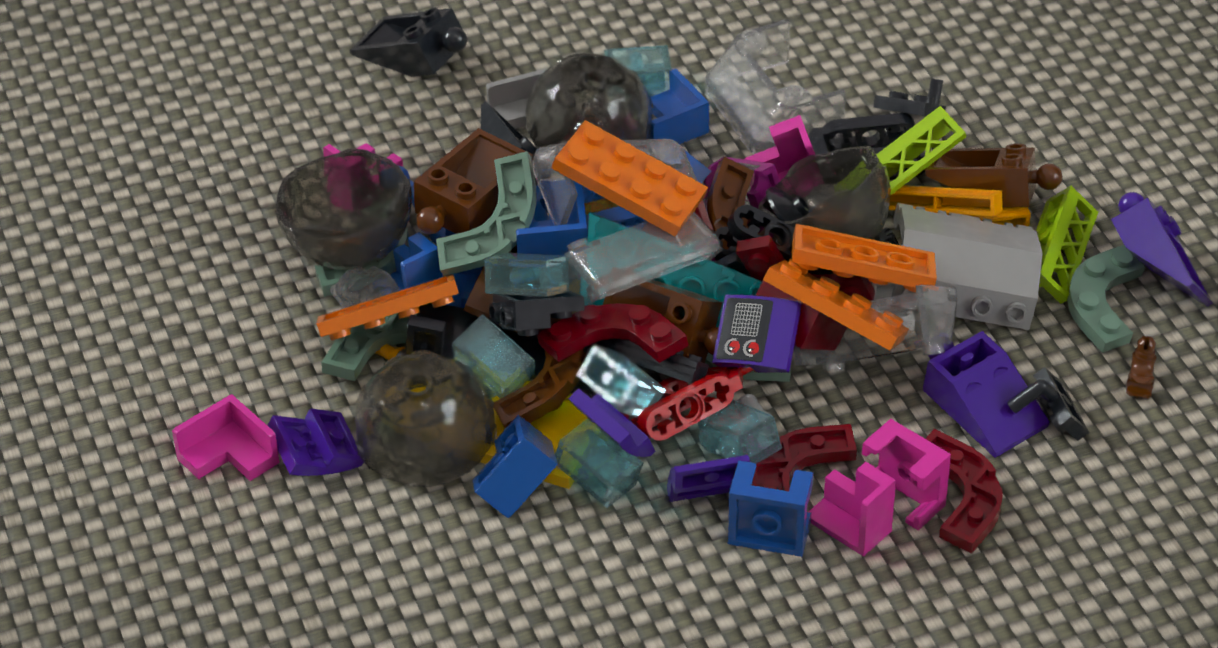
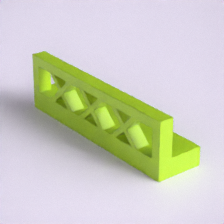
(915, 141)
(1054, 236)

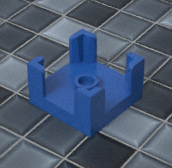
(767, 516)

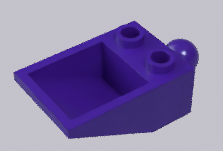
(1154, 242)
(973, 388)

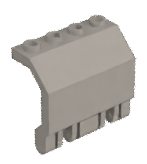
(986, 262)

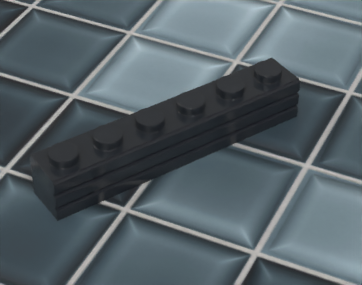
(677, 366)

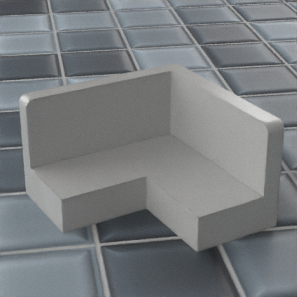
(511, 96)

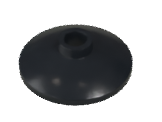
(786, 206)

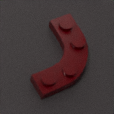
(761, 253)
(609, 321)
(804, 449)
(980, 490)

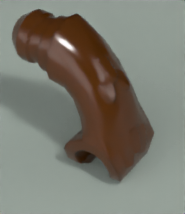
(1141, 378)

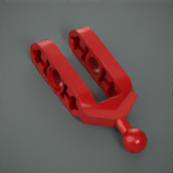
(719, 379)

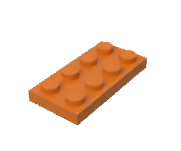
(629, 178)
(862, 257)
(848, 310)
(373, 312)

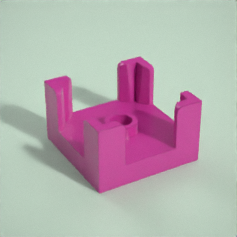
(915, 464)

